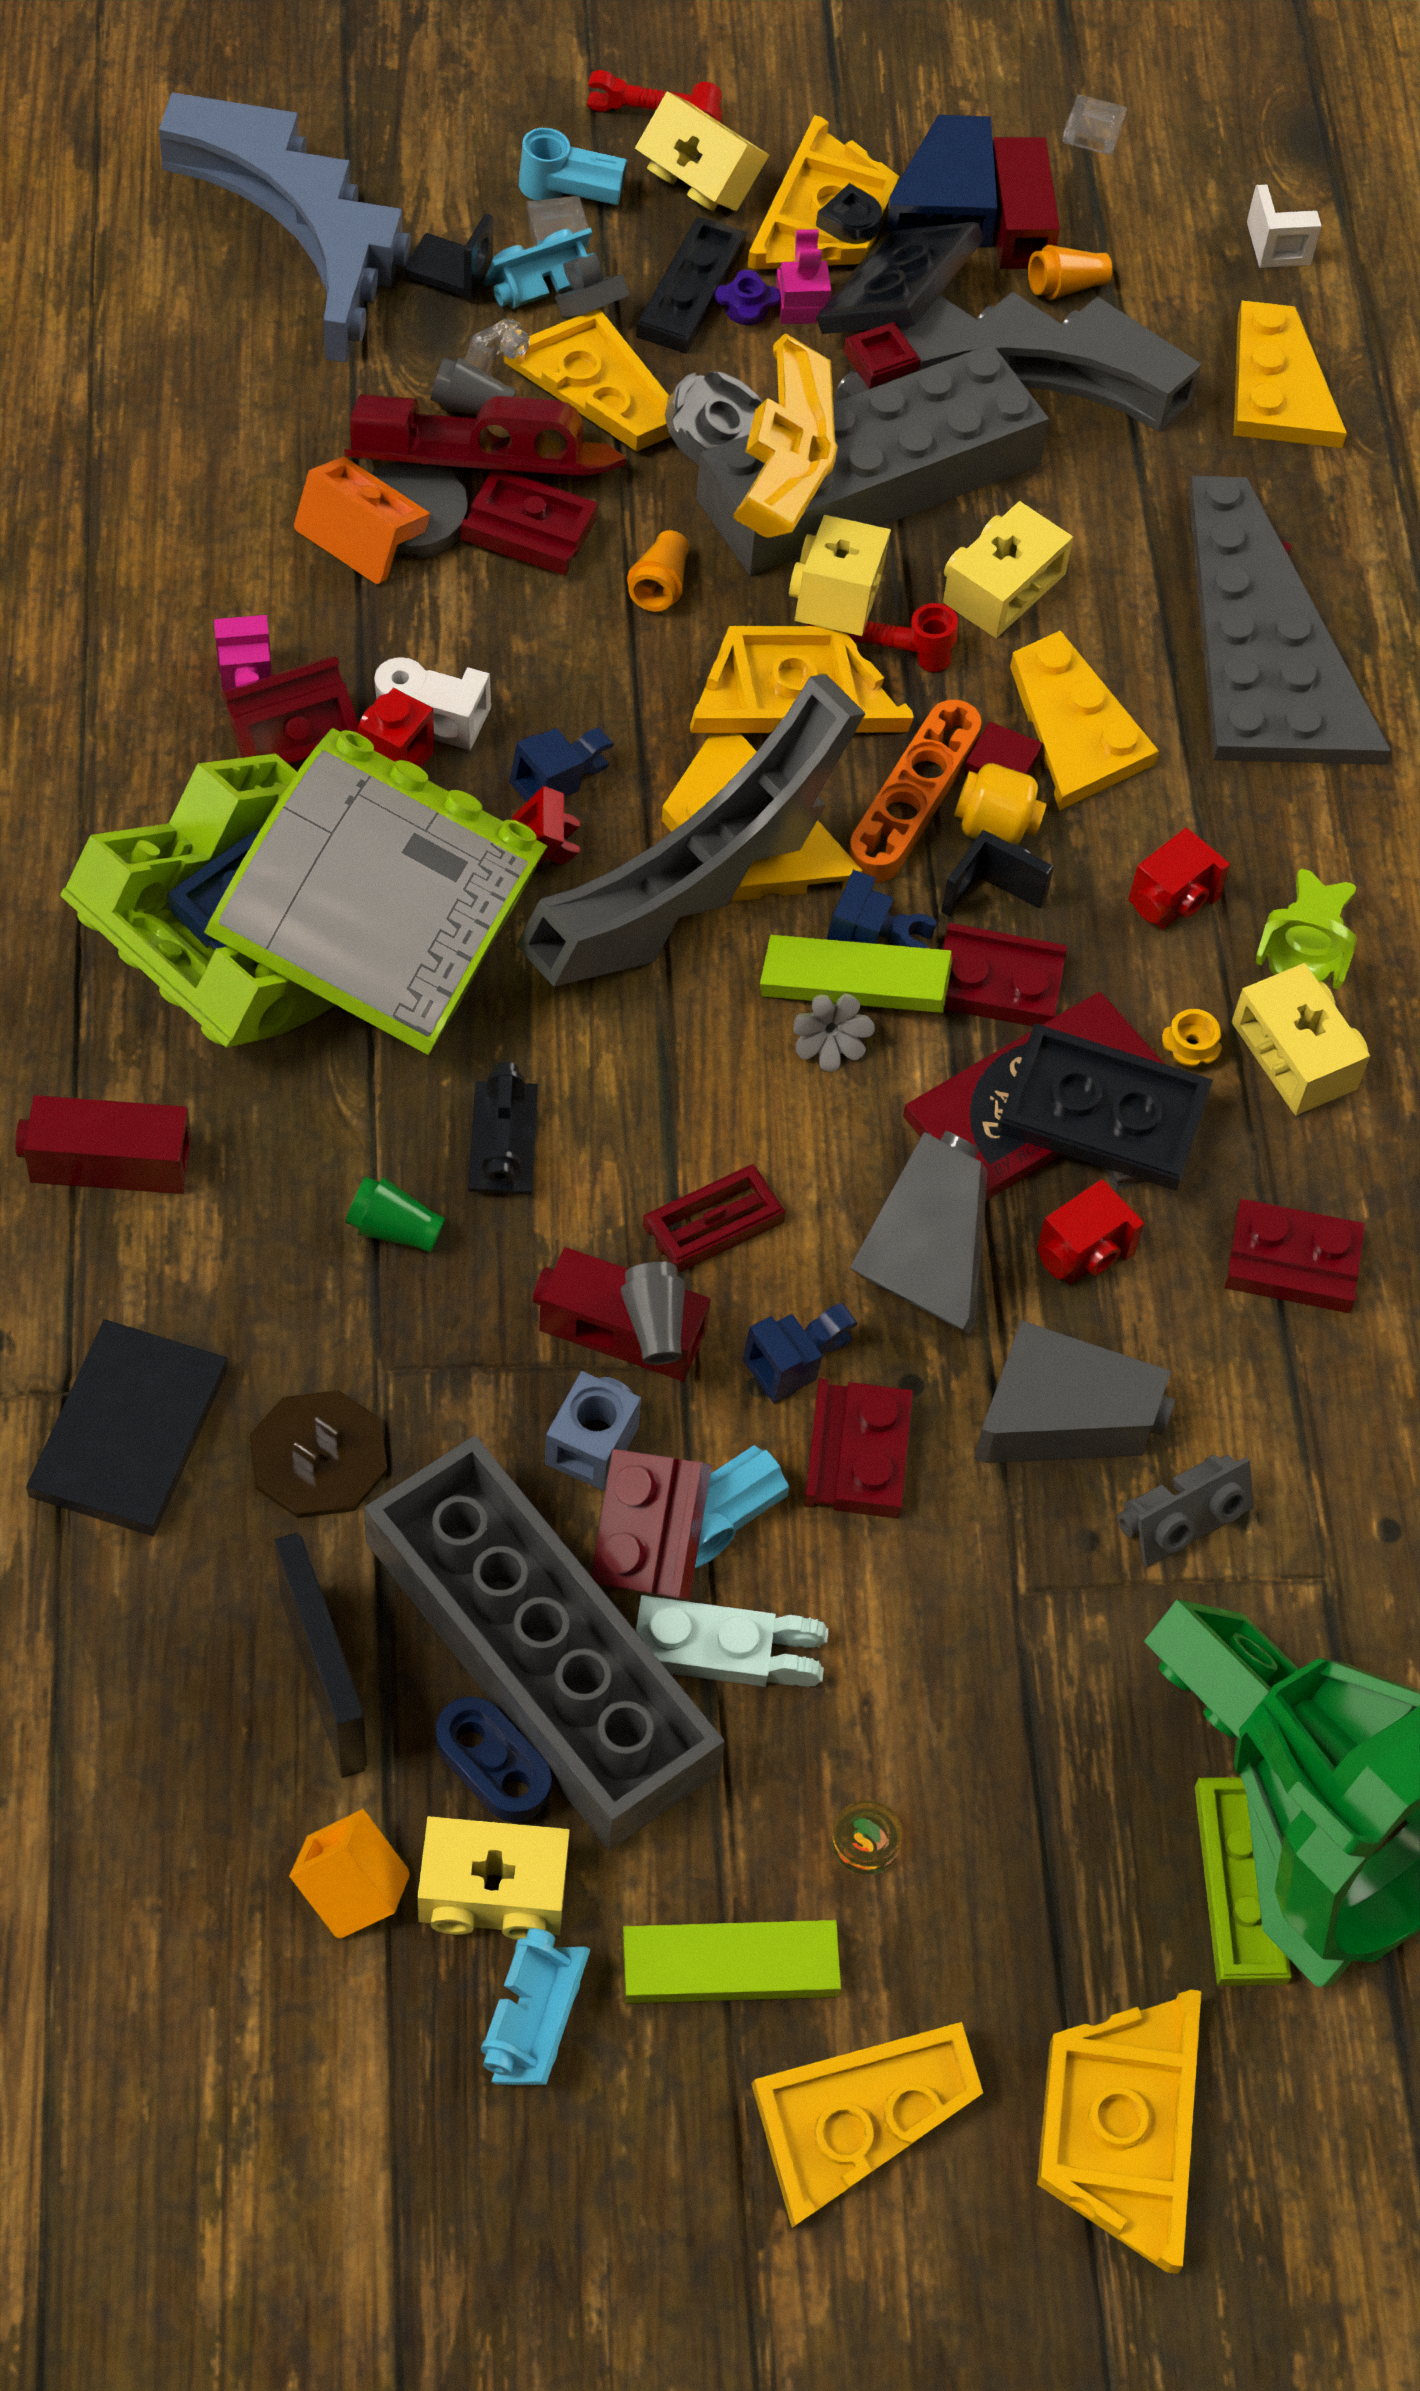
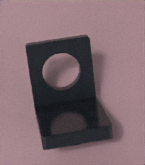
(452, 264)
(1003, 865)

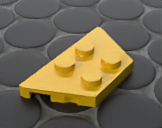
(815, 177)
(766, 669)
(785, 874)
(1124, 2124)

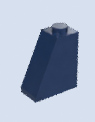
(949, 178)

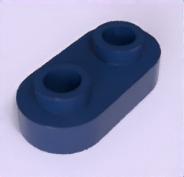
(495, 1762)

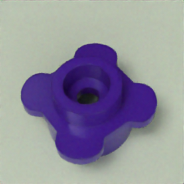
(747, 298)

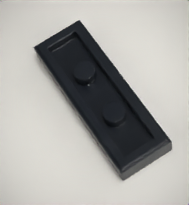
(690, 284)

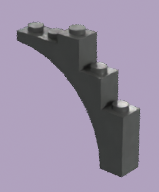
(1088, 356)
(700, 864)

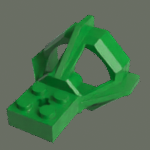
(1325, 1780)

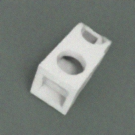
(457, 703)

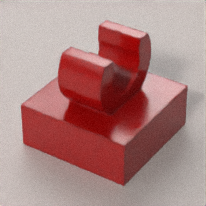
(551, 825)

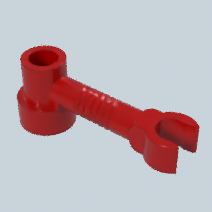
(619, 94)
(930, 636)

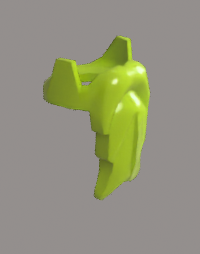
(1311, 931)

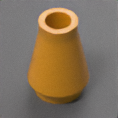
(1065, 271)
(659, 574)

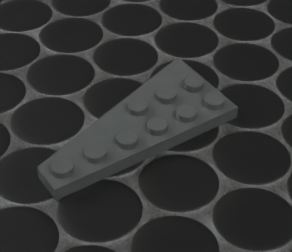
(1267, 655)

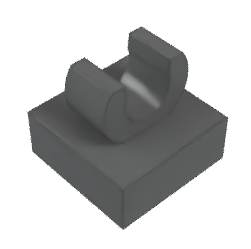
(589, 287)

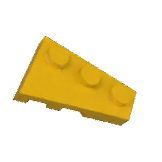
(1280, 381)

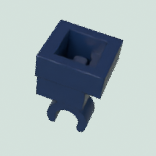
(556, 763)
(865, 917)
(789, 1357)

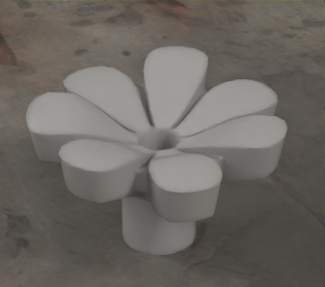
(832, 1031)

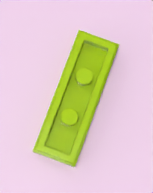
(870, 972)
(1239, 1944)
(731, 1961)

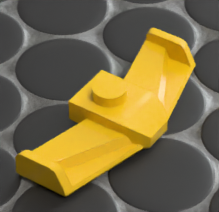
(791, 440)

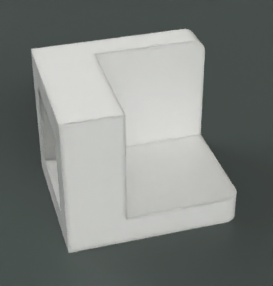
(1281, 237)

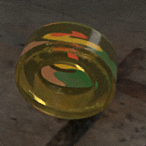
(866, 1837)

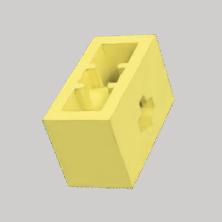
(727, 163)
(1006, 568)
(839, 574)
(1301, 1038)
(457, 1867)

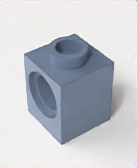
(586, 1452)

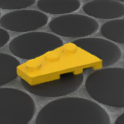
(599, 376)
(1082, 725)
(859, 2110)

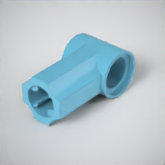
(555, 168)
(737, 1496)

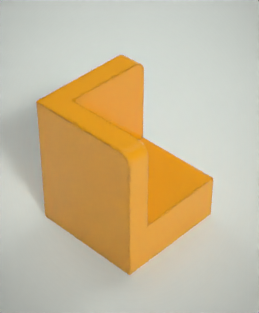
(350, 1874)

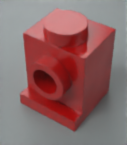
(399, 725)
(1178, 879)
(1088, 1234)

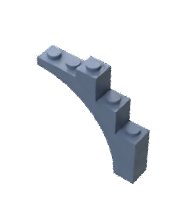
(311, 195)

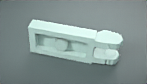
(729, 1642)

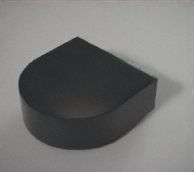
(851, 216)

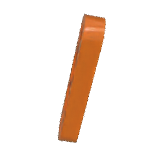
(920, 792)

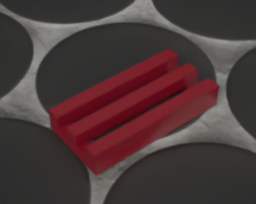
(723, 1238)

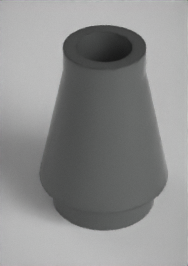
(465, 387)
(655, 1309)

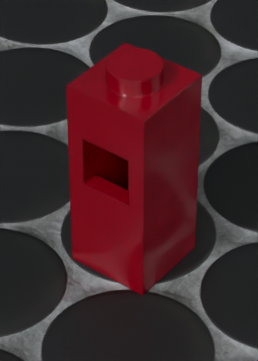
(1025, 200)
(105, 1144)
(585, 1306)

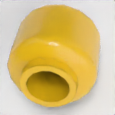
(1000, 803)

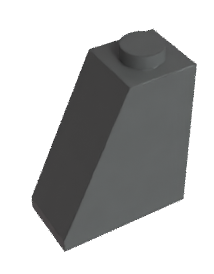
(932, 1232)
(1071, 1401)

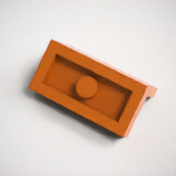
(357, 517)

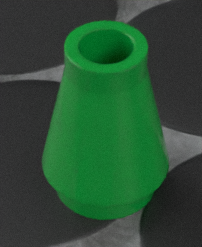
(392, 1215)

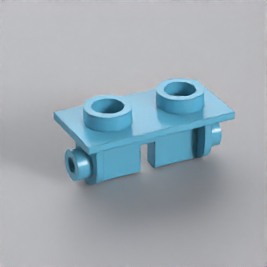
(522, 271)
(527, 2034)

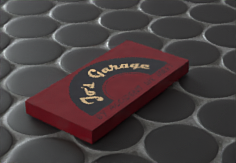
(975, 1098)

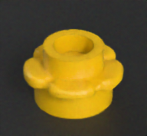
(1193, 1025)

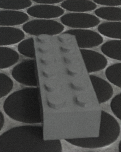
(895, 453)
(543, 1641)

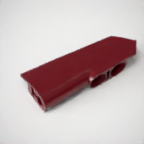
(396, 432)

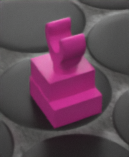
(803, 283)
(242, 649)

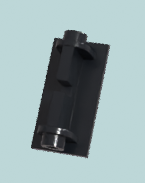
(503, 1132)

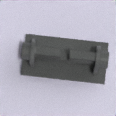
(1207, 1499)

